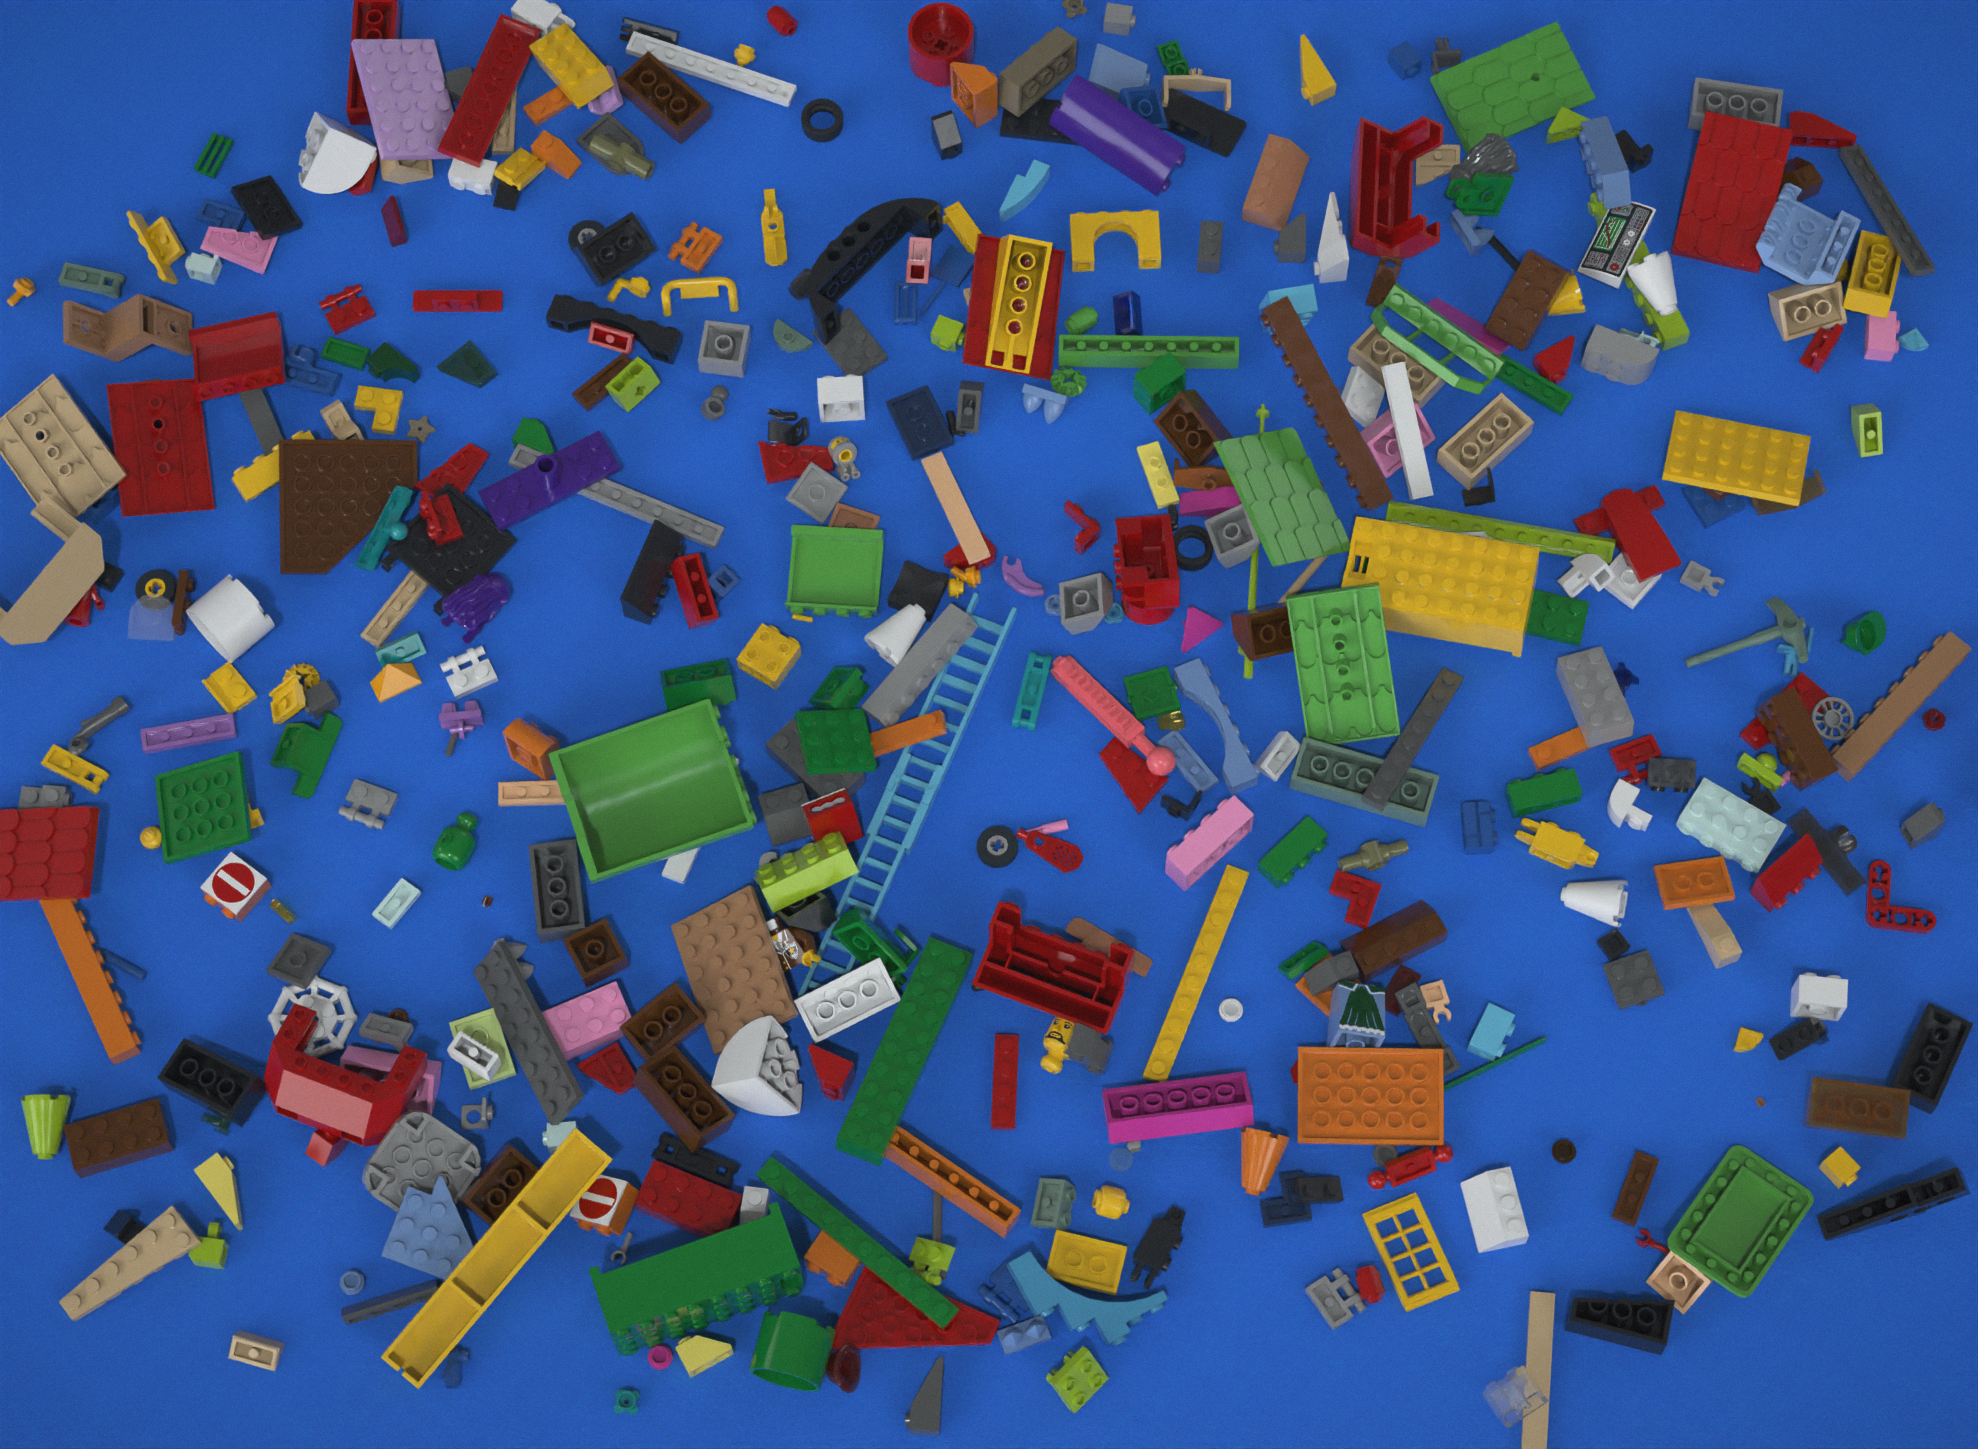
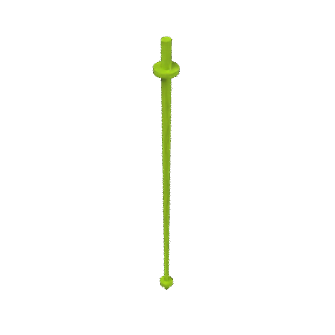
(1252, 597)

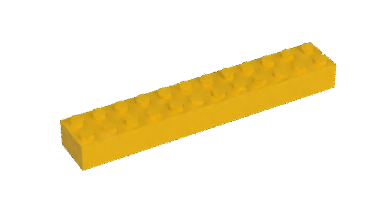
(496, 1258)

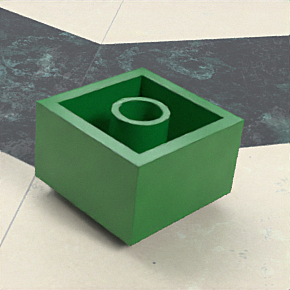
(1159, 383)

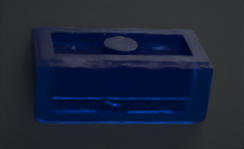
(1127, 314)

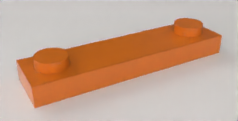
(908, 733)
(1558, 749)

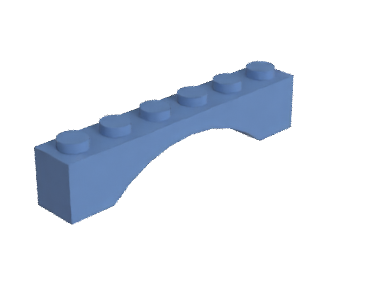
(1196, 686)

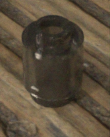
(799, 286)

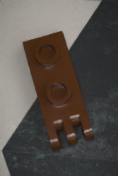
(182, 601)

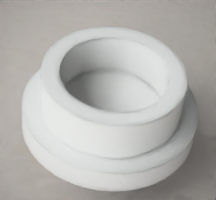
(1230, 1010)

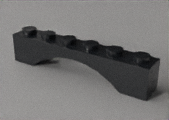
(572, 315)

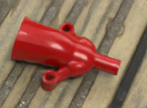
(80, 613)

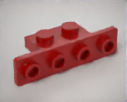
(457, 300)

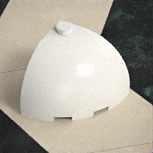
(333, 156)
(760, 1070)

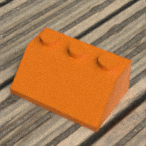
(974, 92)

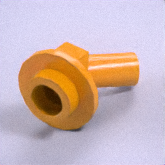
(24, 287)
(971, 575)

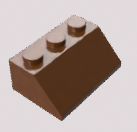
(1192, 428)
(1263, 631)
(663, 1023)
(498, 1184)

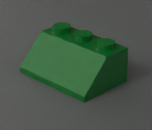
(697, 683)
(868, 941)

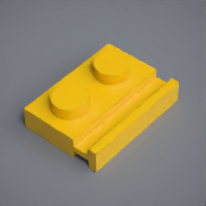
(520, 169)
(229, 688)
(287, 699)

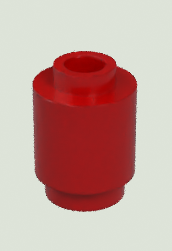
(781, 21)
(1370, 1284)

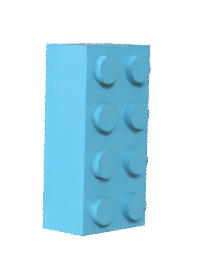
(1301, 298)

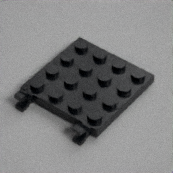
(454, 562)

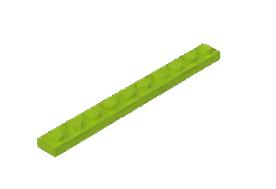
(1548, 539)

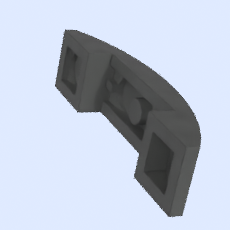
(1422, 1025)

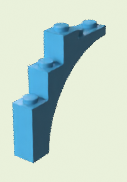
(1045, 1293)

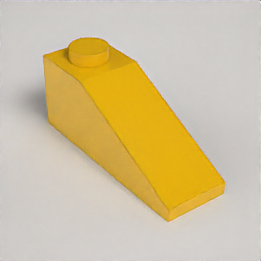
(1315, 78)

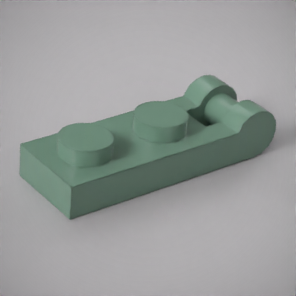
(91, 279)

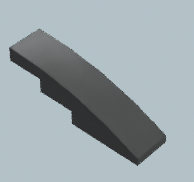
(261, 419)

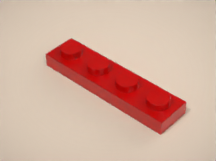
(1004, 1082)

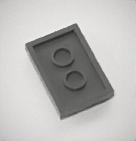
(853, 347)

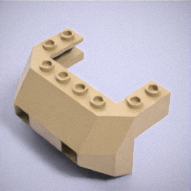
(60, 582)

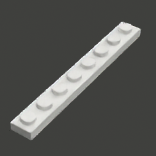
(712, 69)

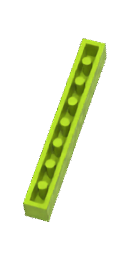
(1669, 329)

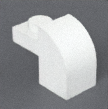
(1586, 570)
(1621, 807)

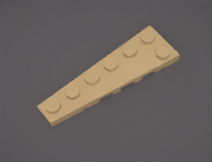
(146, 1253)

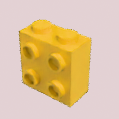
(769, 656)

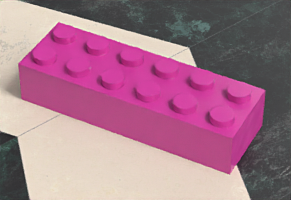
(1177, 1107)

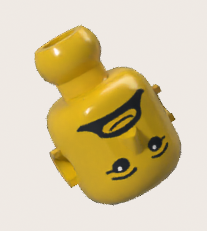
(1055, 1043)

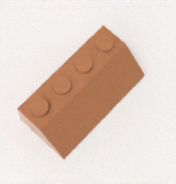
(1275, 183)

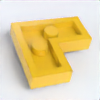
(384, 403)

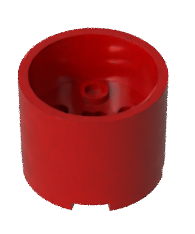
(936, 39)

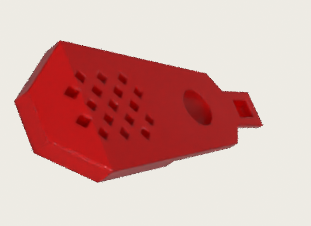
(1049, 848)

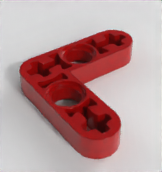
(1882, 906)

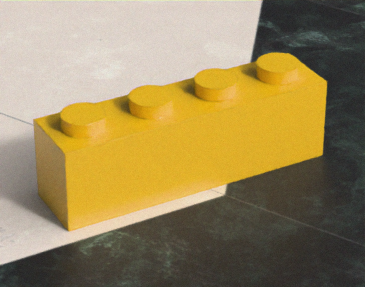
(263, 473)

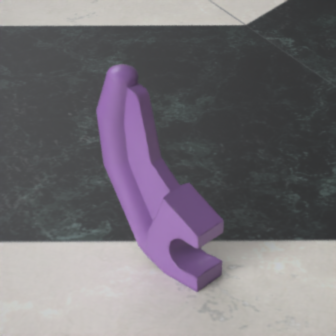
(1016, 578)

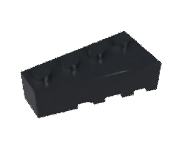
(1623, 1322)

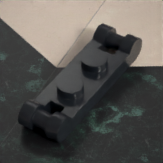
(697, 1163)

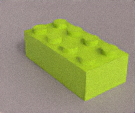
(806, 871)

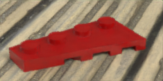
(1809, 692)

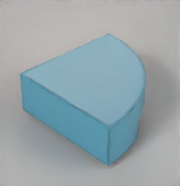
(1913, 341)

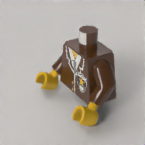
(792, 945)

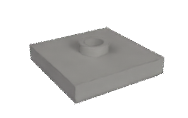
(816, 493)

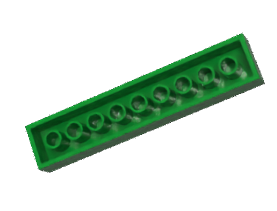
(904, 1052)

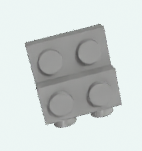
(44, 797)

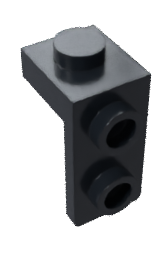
(1635, 157)
(1799, 1037)

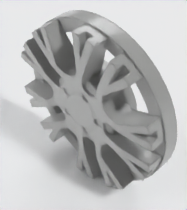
(1832, 718)

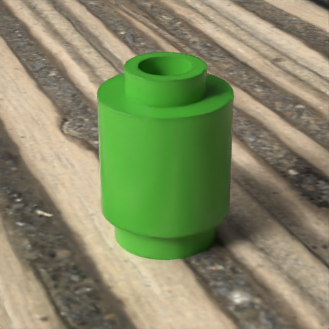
(1081, 321)

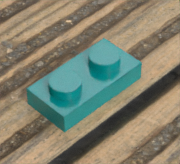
(400, 650)

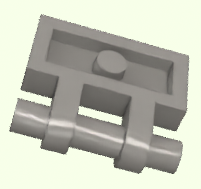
(370, 798)
(1329, 1302)

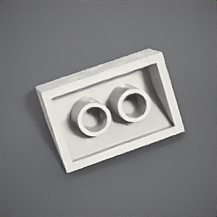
(1494, 1210)

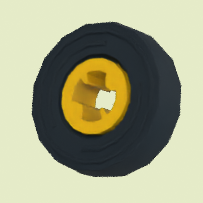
(149, 580)

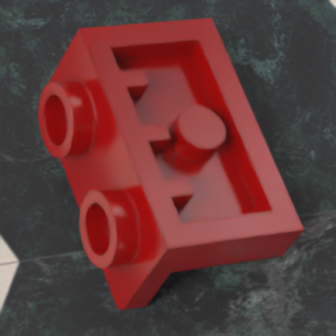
(1821, 347)

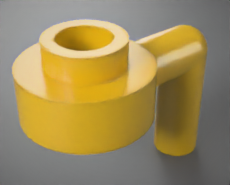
(637, 286)

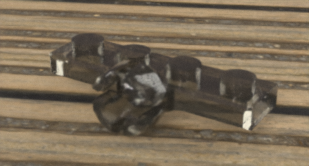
(1833, 850)

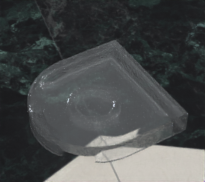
(151, 619)

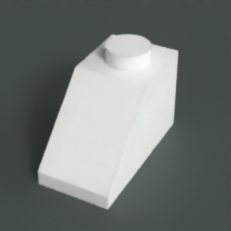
(754, 1204)

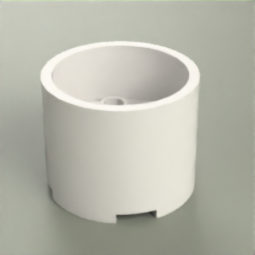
(230, 618)

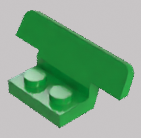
(306, 752)

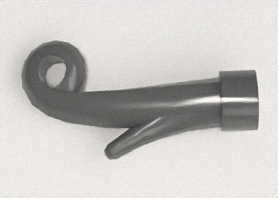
(90, 726)

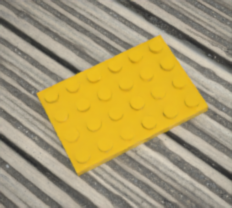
(1736, 458)

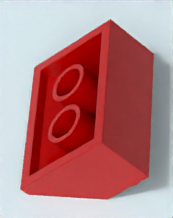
(1787, 874)

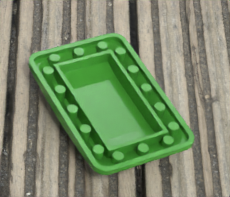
(1740, 1221)

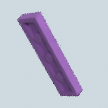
(188, 733)

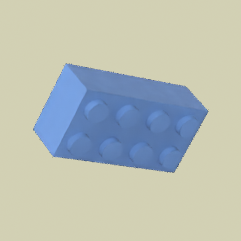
(1605, 163)

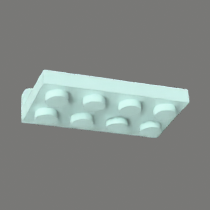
(1730, 825)

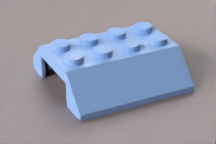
(1805, 241)

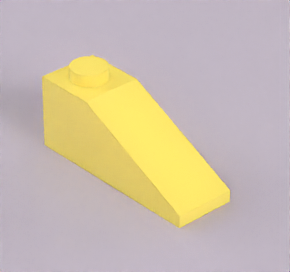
(222, 1184)

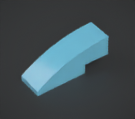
(1024, 190)

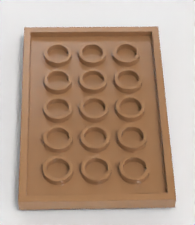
(733, 966)

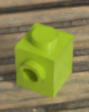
(947, 334)

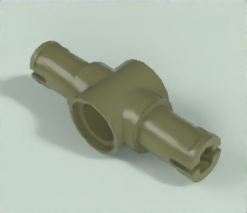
(1373, 855)

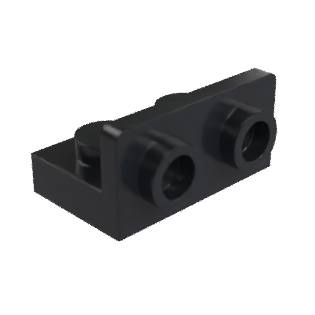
(1671, 773)

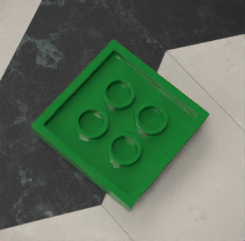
(835, 741)

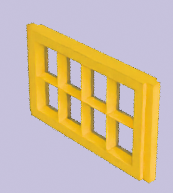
(1430, 1293)

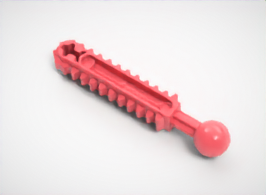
(1111, 713)

